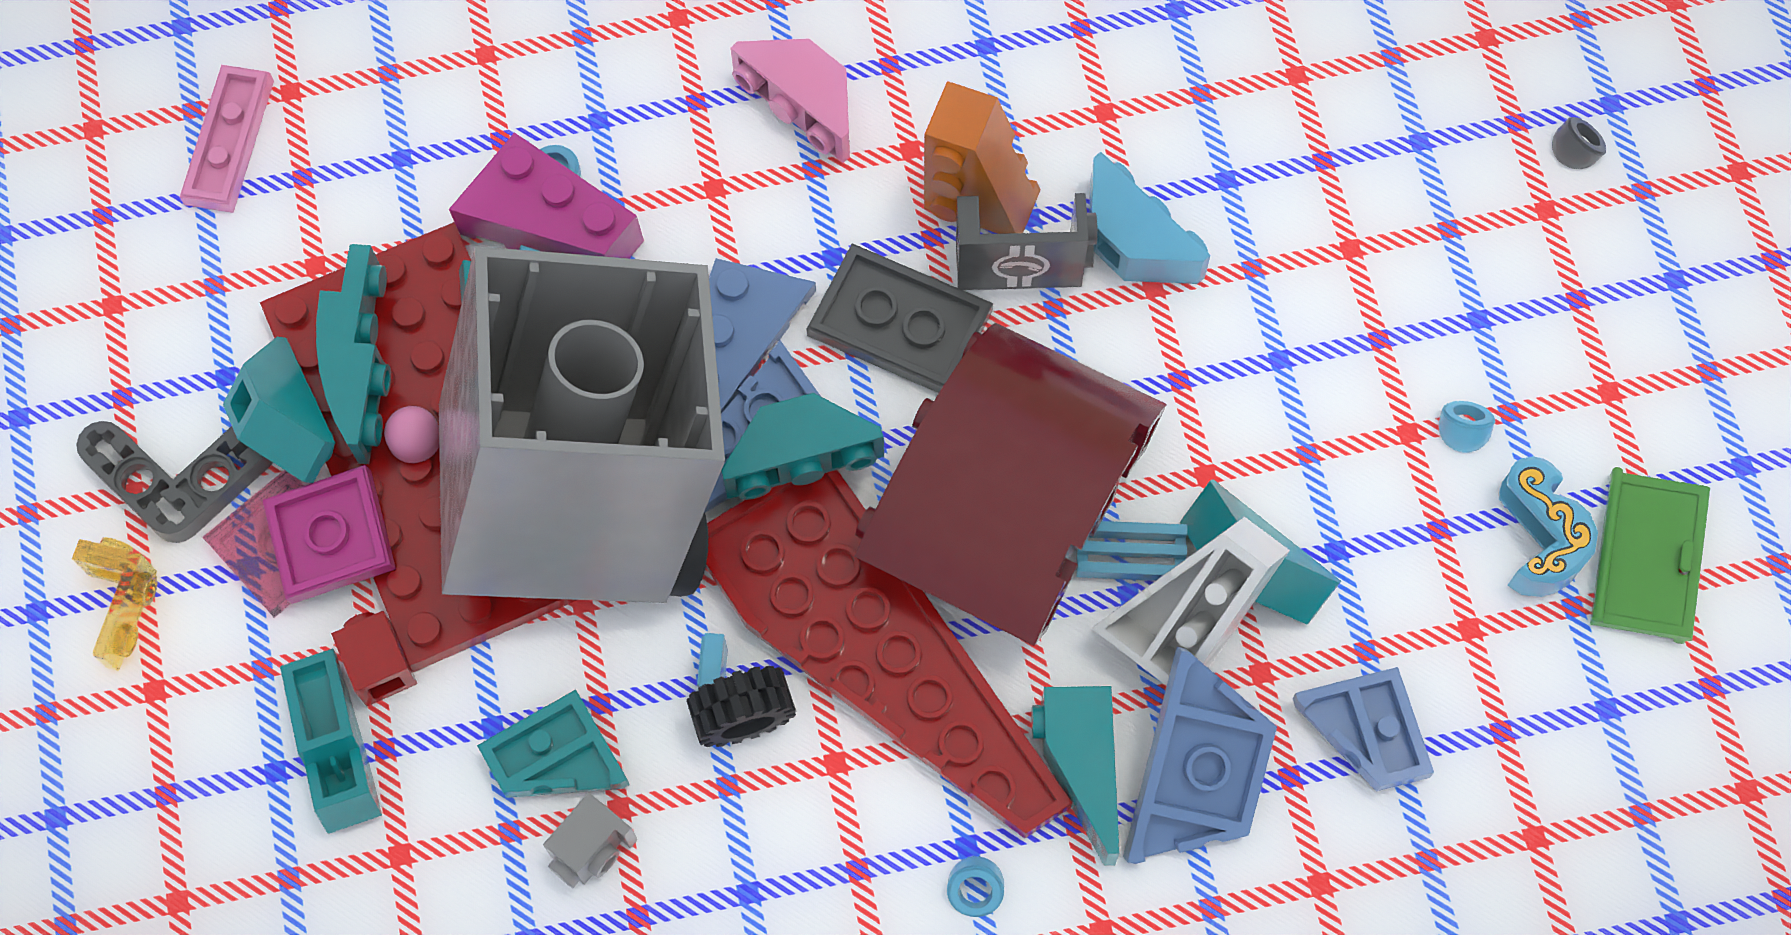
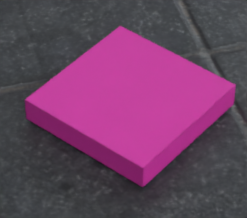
(328, 534)

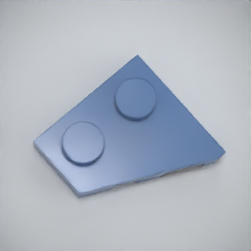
(1370, 727)

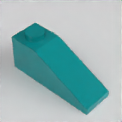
(1081, 755)

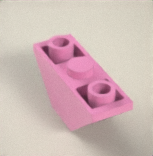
(801, 88)

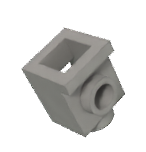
(587, 842)

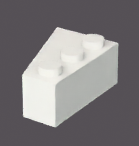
(1195, 601)

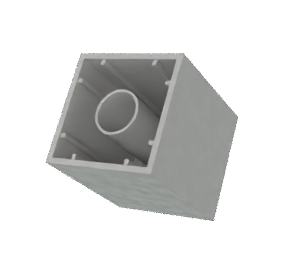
(577, 426)

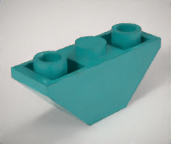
(277, 412)
(798, 444)
(1298, 584)

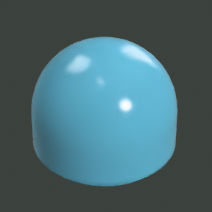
(1465, 434)
(975, 867)

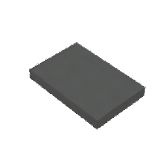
(897, 318)

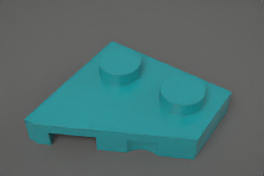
(553, 753)

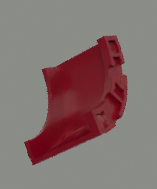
(1007, 480)

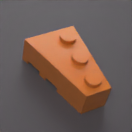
(973, 155)

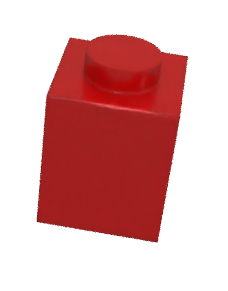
(373, 657)

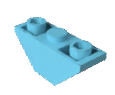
(1138, 233)

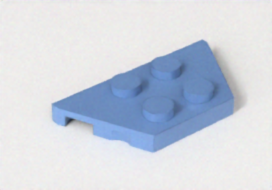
(1200, 766)

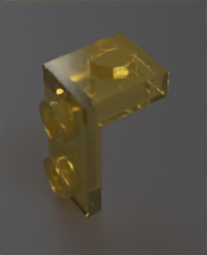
(136, 588)

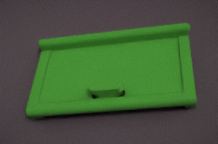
(1645, 539)

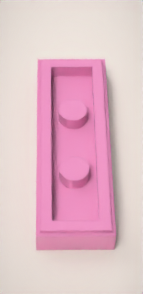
(227, 138)

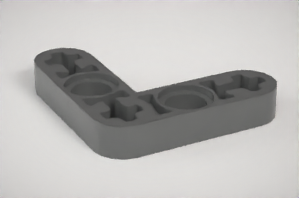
(183, 491)

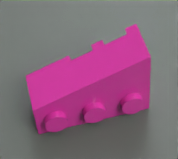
(543, 206)

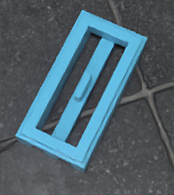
(1132, 531)

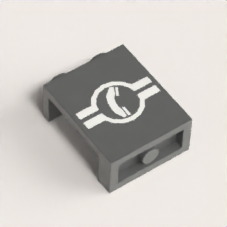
(1023, 258)

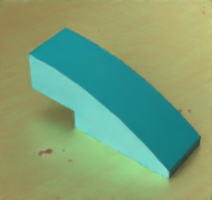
(329, 742)

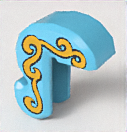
(1555, 523)

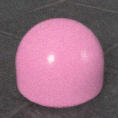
(412, 434)

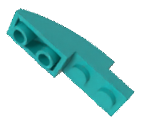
(347, 353)

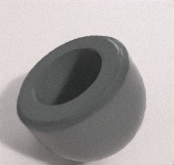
(1573, 149)

